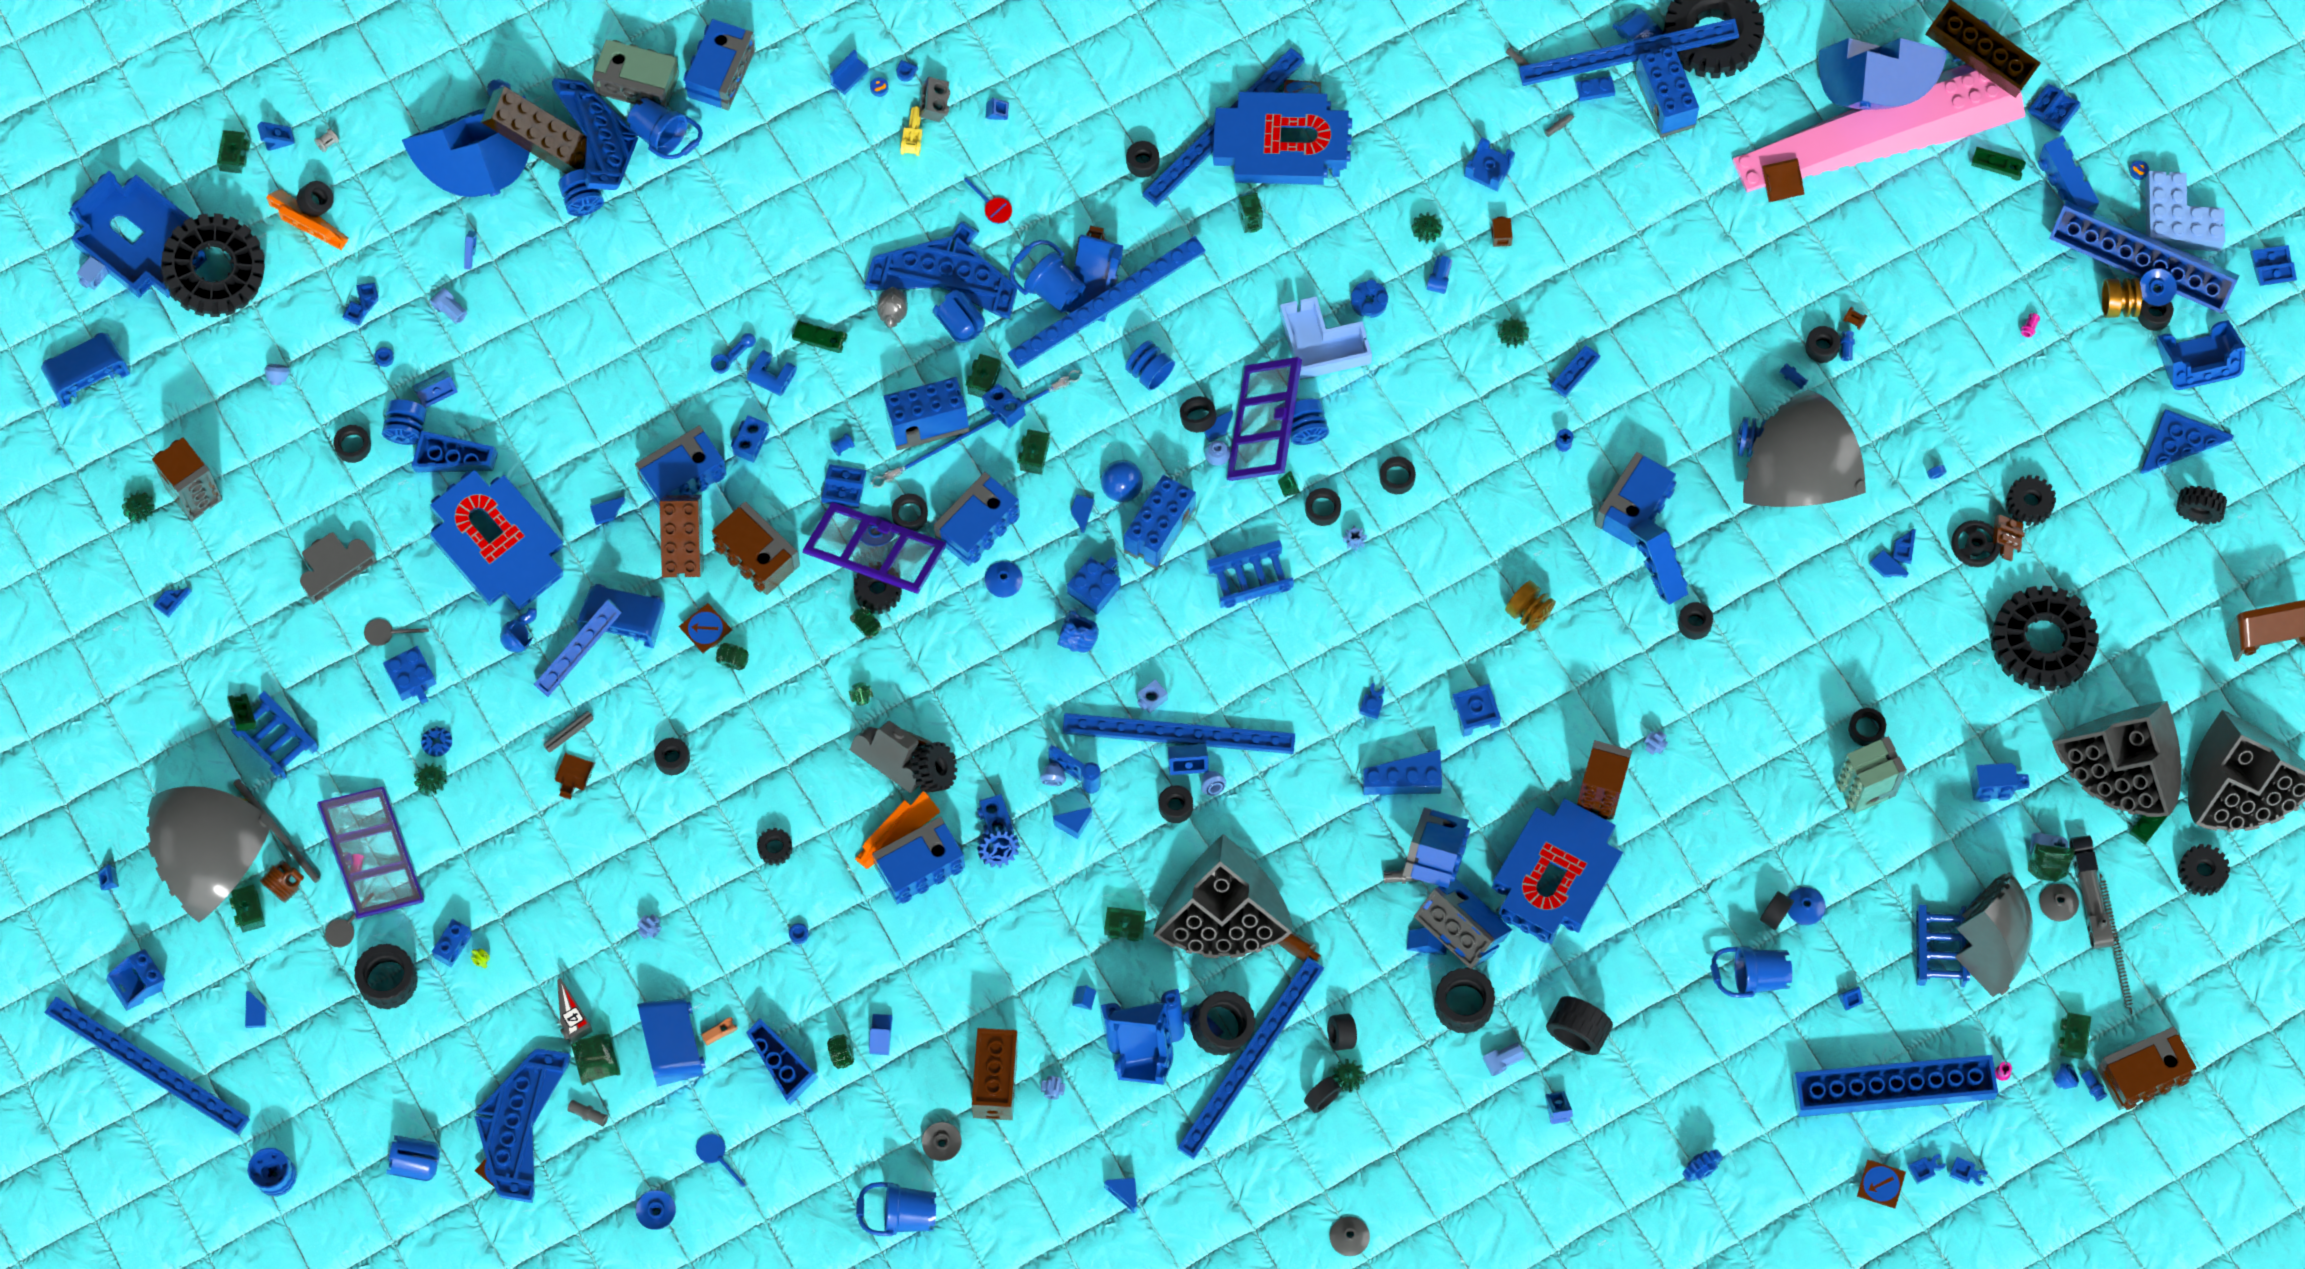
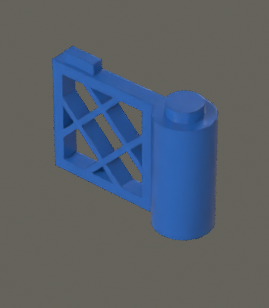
(1087, 773)

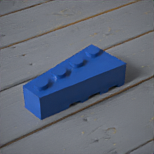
(2065, 176)
(451, 454)
(1660, 560)

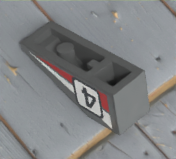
(571, 1017)

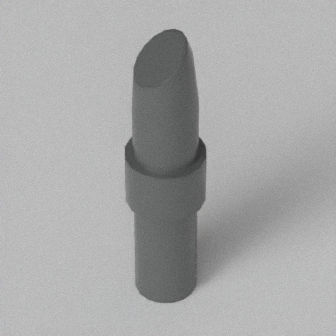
(1516, 57)
(1558, 125)

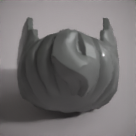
(892, 306)

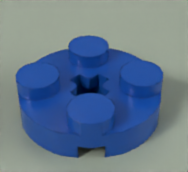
(1372, 289)

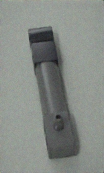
(2086, 870)

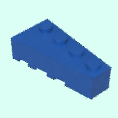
(1405, 776)
(787, 1069)

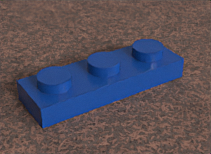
(1575, 371)

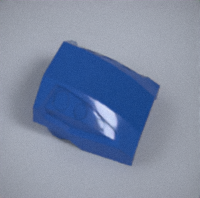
(1637, 26)

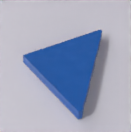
(2180, 438)

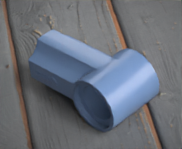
(445, 303)
(1498, 1061)

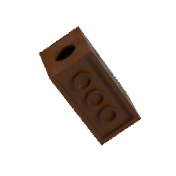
(995, 1074)

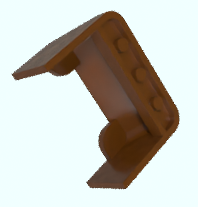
(2266, 627)

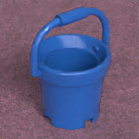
(662, 128)
(1049, 278)
(1755, 971)
(904, 1209)

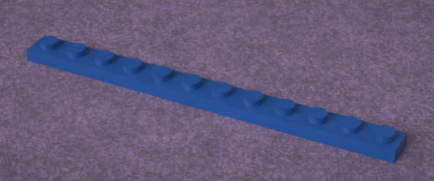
(1627, 52)
(1203, 146)
(1106, 302)
(1179, 733)
(1250, 1058)
(147, 1066)

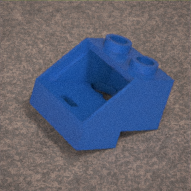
(132, 991)

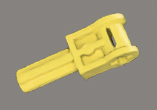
(912, 135)

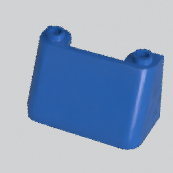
(2203, 358)
(83, 367)
(639, 618)
(1175, 1014)
(670, 1040)
(1143, 1043)

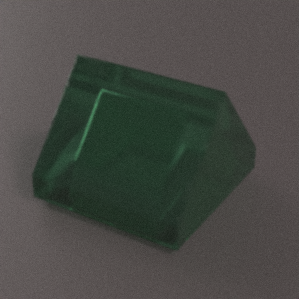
(1288, 485)

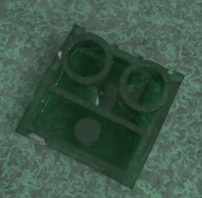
(2050, 862)
(595, 1058)

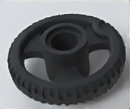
(1970, 528)

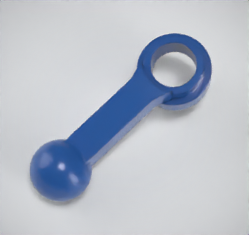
(747, 341)

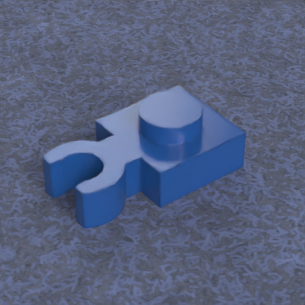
(1372, 704)
(1924, 1169)
(1964, 1171)

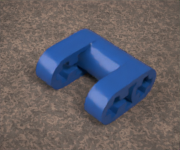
(767, 380)

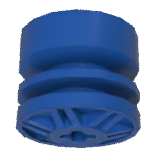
(577, 197)
(1150, 365)
(404, 421)
(1308, 422)
(1748, 435)
(267, 1162)

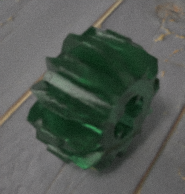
(1427, 227)
(1513, 338)
(135, 501)
(865, 622)
(732, 656)
(430, 772)
(840, 1051)
(1357, 1075)

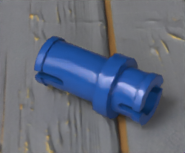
(1847, 345)
(1791, 374)
(2093, 1084)

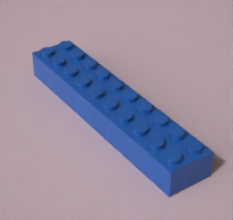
(2140, 253)
(1895, 1086)

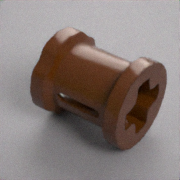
(1855, 318)

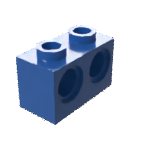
(1002, 407)
(754, 439)
(999, 817)
(451, 943)

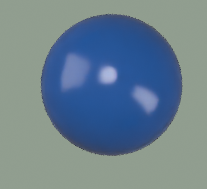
(1121, 481)

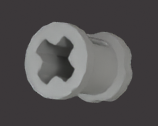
(326, 140)

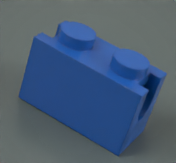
(1188, 759)

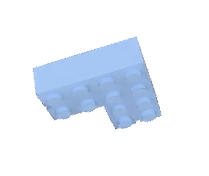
(2175, 222)
(1322, 348)

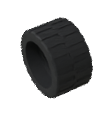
(375, 956)
(1472, 979)
(1238, 1007)
(1579, 1025)

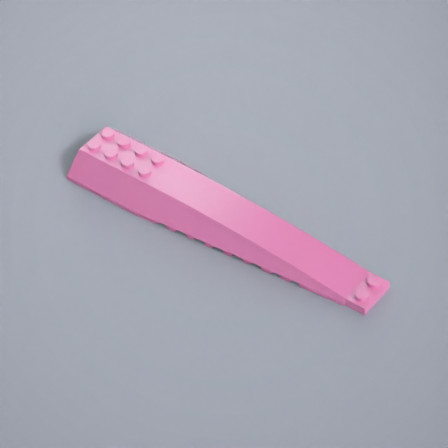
(1954, 108)

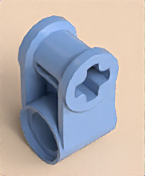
(2050, 840)

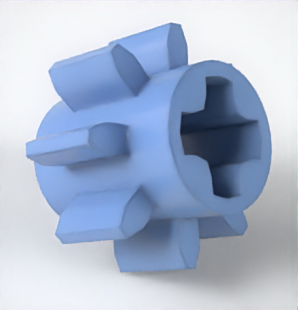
(1353, 533)
(1656, 742)
(649, 926)
(1052, 1087)

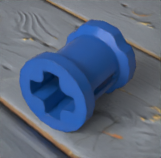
(842, 444)
(1560, 444)

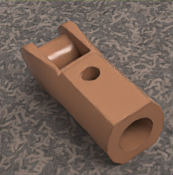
(716, 1033)

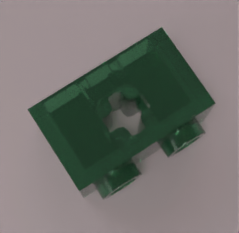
(233, 151)
(1250, 213)
(986, 366)
(1034, 461)
(248, 898)
(1117, 917)
(2080, 1027)

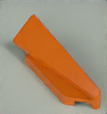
(315, 226)
(899, 824)

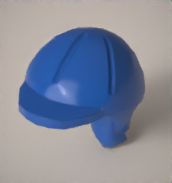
(514, 633)

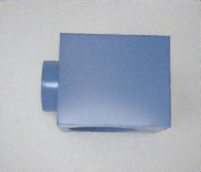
(91, 273)
(1155, 689)

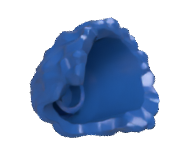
(1078, 633)

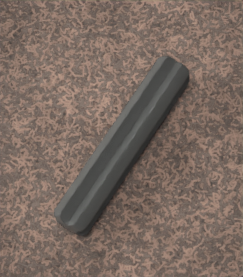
(568, 731)

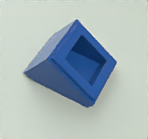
(997, 109)
(965, 233)

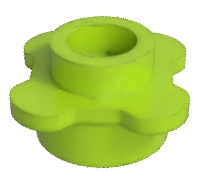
(480, 957)

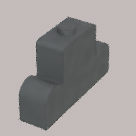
(333, 565)
(889, 752)

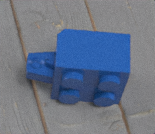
(1095, 584)
(410, 674)
(1997, 782)

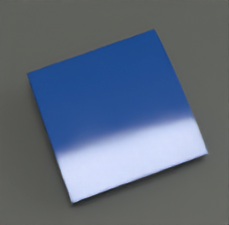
(2054, 108)
(2273, 265)
(843, 486)

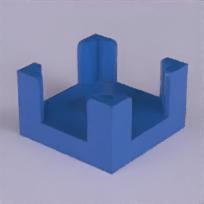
(1489, 166)
(1476, 709)

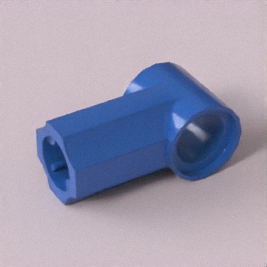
(1439, 278)

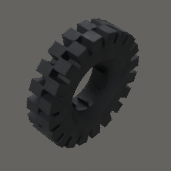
(1721, 57)
(206, 296)
(2044, 668)

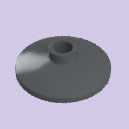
(2055, 910)
(941, 1132)
(1345, 1245)

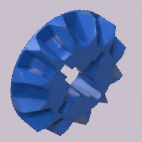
(437, 749)

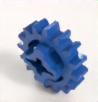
(998, 847)
(1702, 1165)

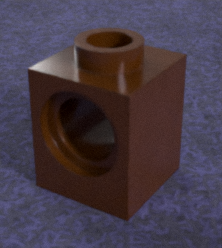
(1501, 231)

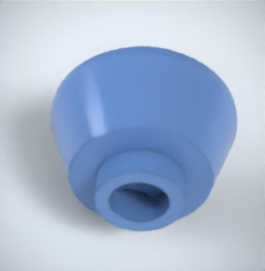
(276, 373)
(1217, 453)
(1053, 775)
(1212, 783)

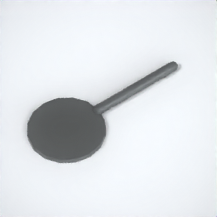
(379, 632)
(340, 932)

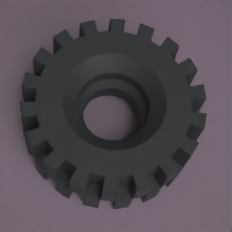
(2201, 505)
(2027, 512)
(873, 601)
(924, 763)
(2198, 882)

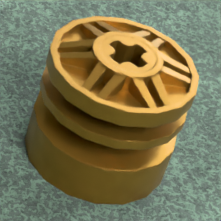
(2125, 297)
(1533, 608)

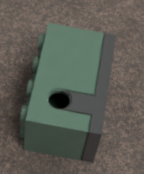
(635, 74)
(1871, 775)

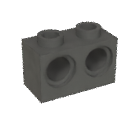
(931, 98)

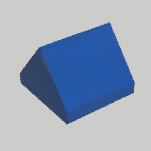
(108, 878)
(1084, 997)
(1851, 998)

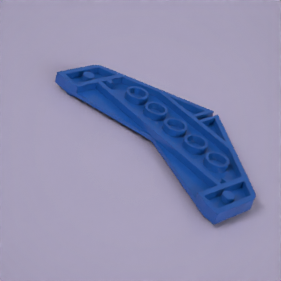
(607, 136)
(937, 267)
(514, 1110)

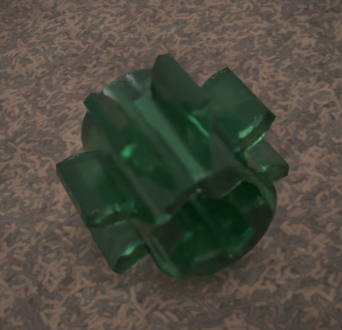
(860, 693)

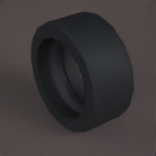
(1201, 424)
(355, 456)
(1394, 462)
(1323, 493)
(913, 499)
(1869, 713)
(1322, 1094)

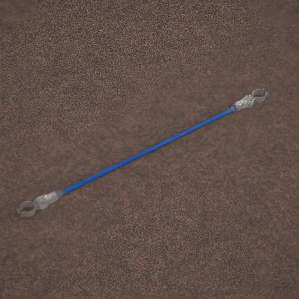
(890, 475)

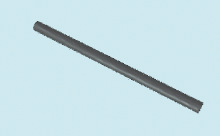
(279, 833)

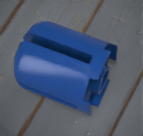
(959, 317)
(413, 1158)

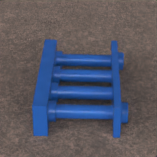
(1253, 556)
(293, 729)
(1924, 954)

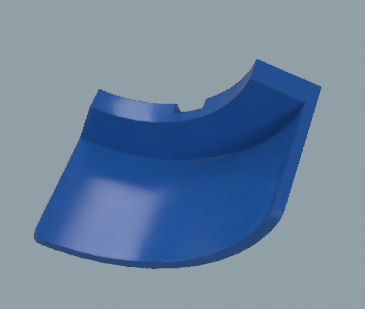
(1096, 268)

